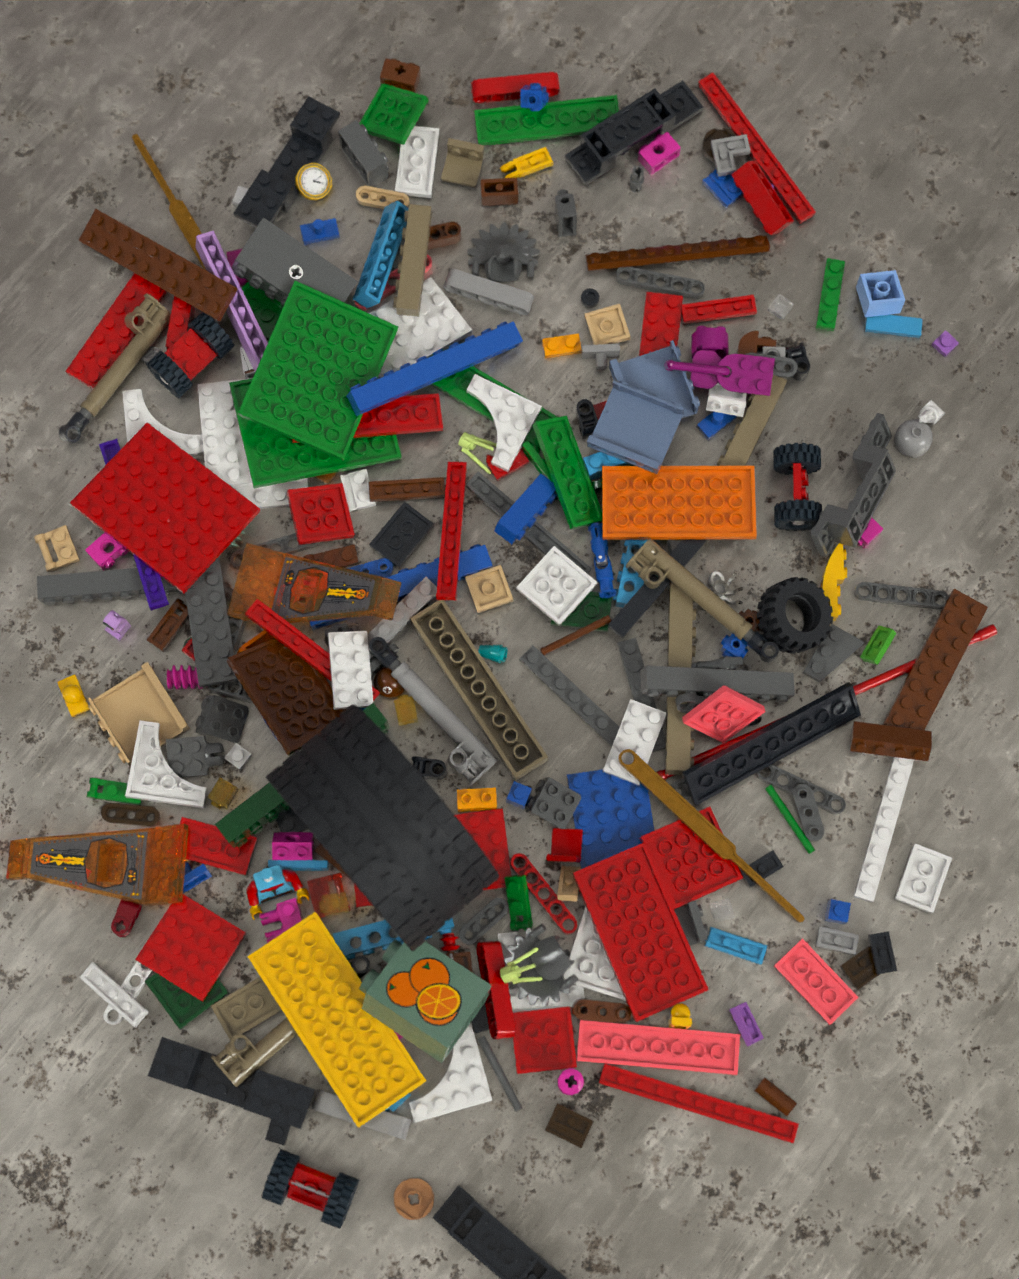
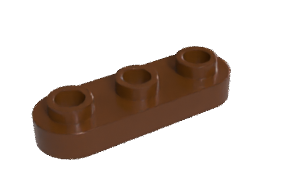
(593, 1011)

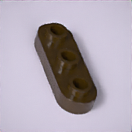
(123, 810)

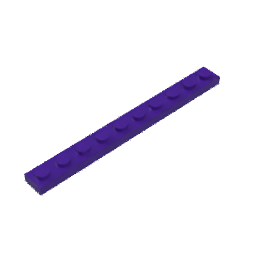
(150, 579)

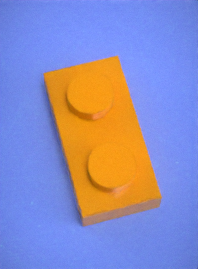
(561, 345)

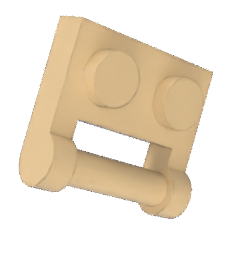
(63, 547)

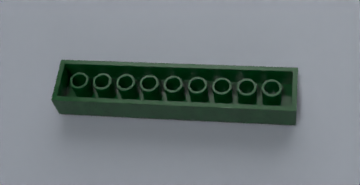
(268, 803)

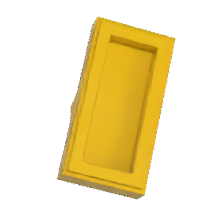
(73, 695)
(680, 1017)

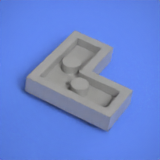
(725, 150)

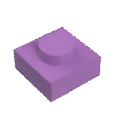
(945, 343)

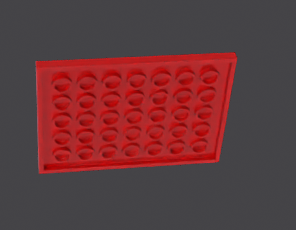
(165, 507)

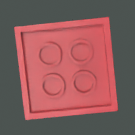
(723, 714)

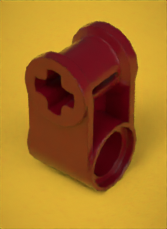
(126, 915)

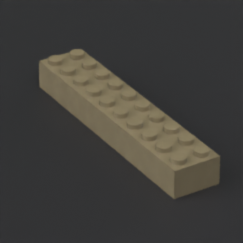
(479, 690)

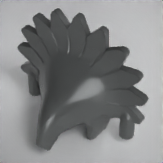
(503, 253)
(549, 962)

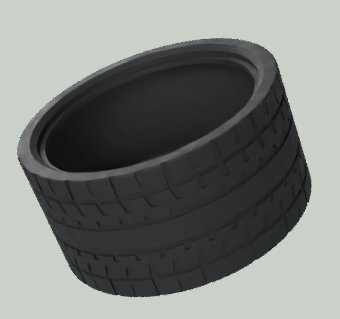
(384, 826)

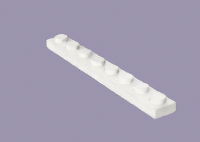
(883, 829)

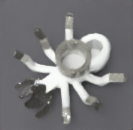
(720, 587)

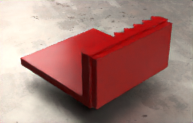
(566, 845)

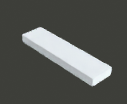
(114, 994)

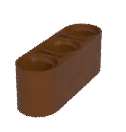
(444, 238)

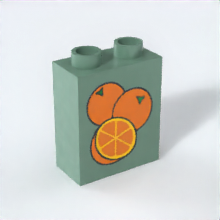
(424, 997)

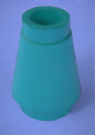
(493, 652)

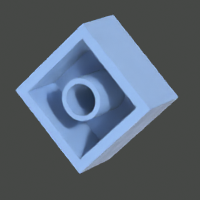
(880, 293)

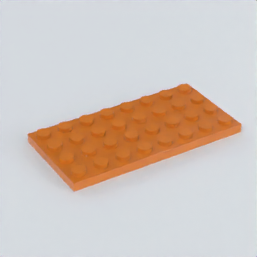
(678, 503)

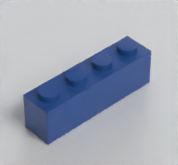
(526, 509)

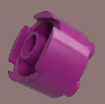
(710, 339)

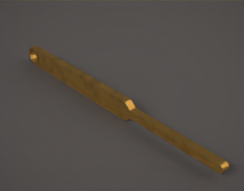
(177, 207)
(700, 825)

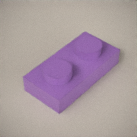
(746, 1024)

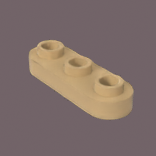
(376, 194)

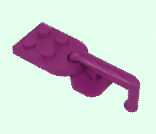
(747, 375)

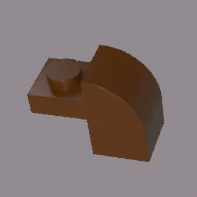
(752, 344)

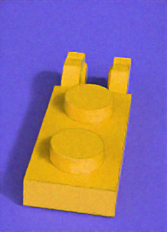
(528, 163)

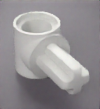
(931, 413)

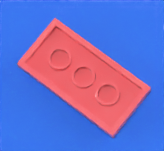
(815, 981)

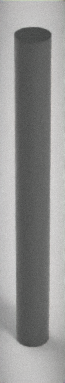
(499, 1073)

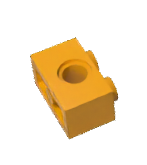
(476, 799)

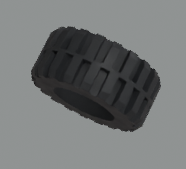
(814, 608)

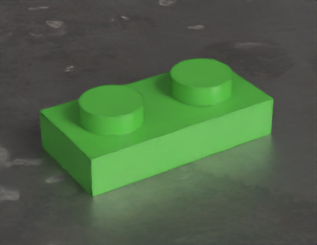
(878, 645)

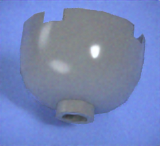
(913, 438)

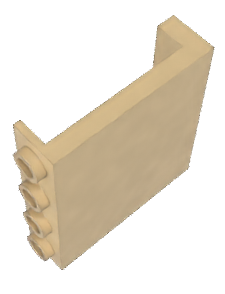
(137, 700)

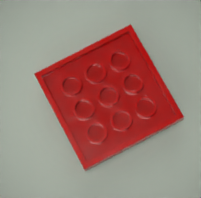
(687, 863)
(191, 947)

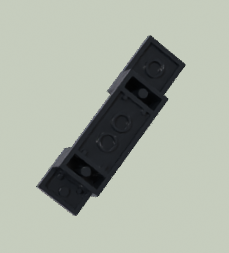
(629, 126)
(277, 188)
(259, 1093)
(490, 1240)

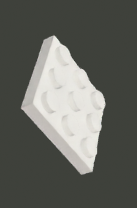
(556, 585)

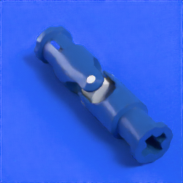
(600, 549)

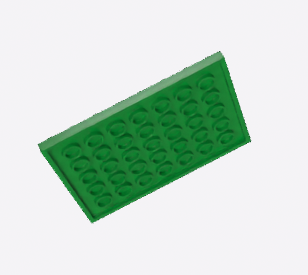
(311, 365)
(278, 460)

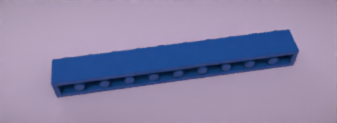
(434, 368)
(470, 562)

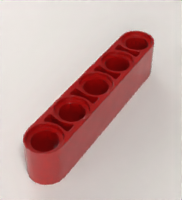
(510, 87)
(546, 903)
(498, 1001)

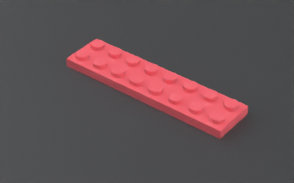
(658, 1047)

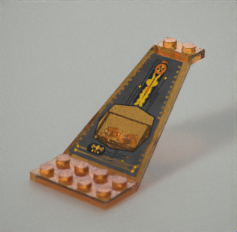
(332, 591)
(144, 871)

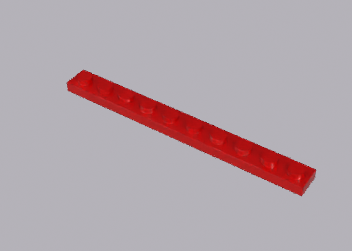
(759, 150)
(699, 1103)

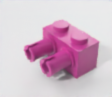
(287, 912)

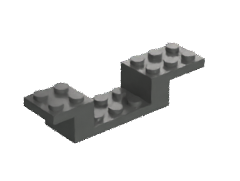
(876, 471)

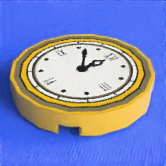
(313, 181)

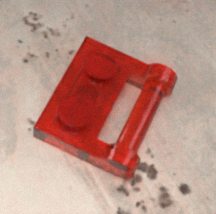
(320, 887)

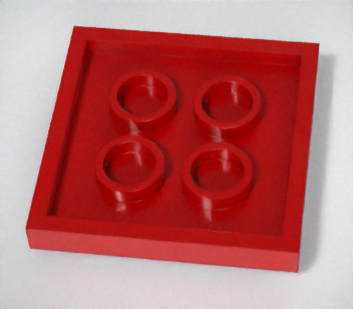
(320, 513)
(544, 1040)

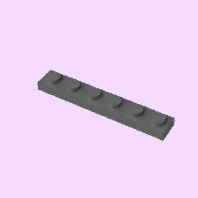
(633, 664)

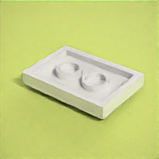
(923, 878)

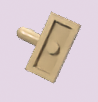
(567, 886)

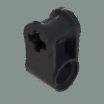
(799, 355)
(586, 421)
(427, 766)

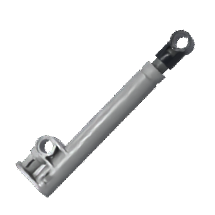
(473, 752)

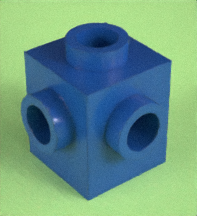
(534, 96)
(730, 651)

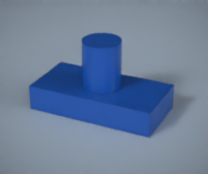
(319, 231)
(714, 423)
(195, 877)

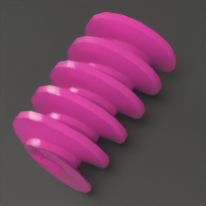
(182, 677)
(577, 1077)

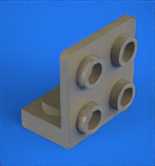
(463, 163)

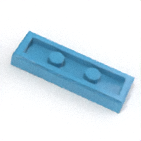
(894, 325)
(301, 865)
(736, 946)

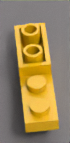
(834, 574)

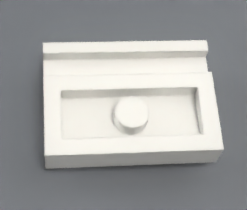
(357, 490)

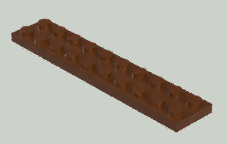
(158, 264)

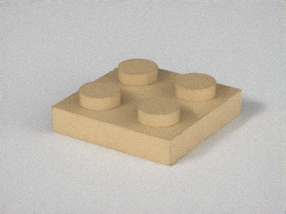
(607, 325)
(489, 588)

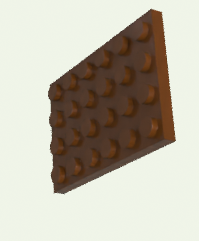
(286, 692)

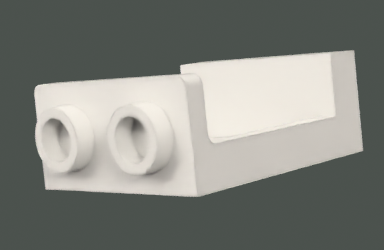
(726, 401)

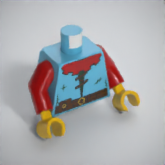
(271, 884)

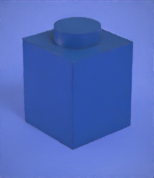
(519, 795)
(837, 912)

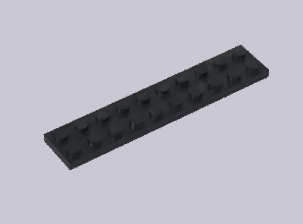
(771, 743)

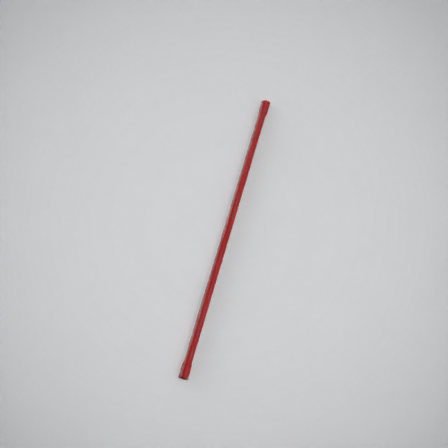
(979, 635)

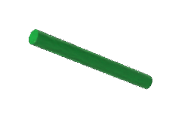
(790, 819)

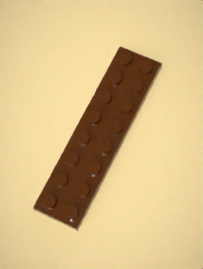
(936, 662)

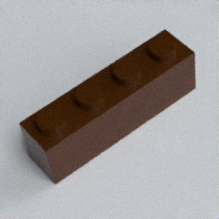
(891, 741)

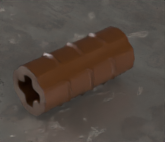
(775, 1096)

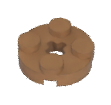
(402, 1199)

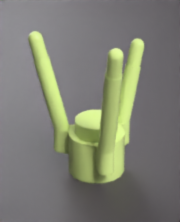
(470, 441)
(512, 971)

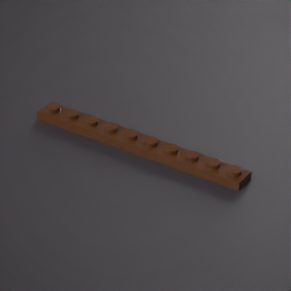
(675, 253)

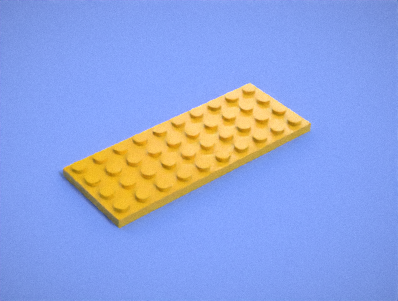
(325, 1008)

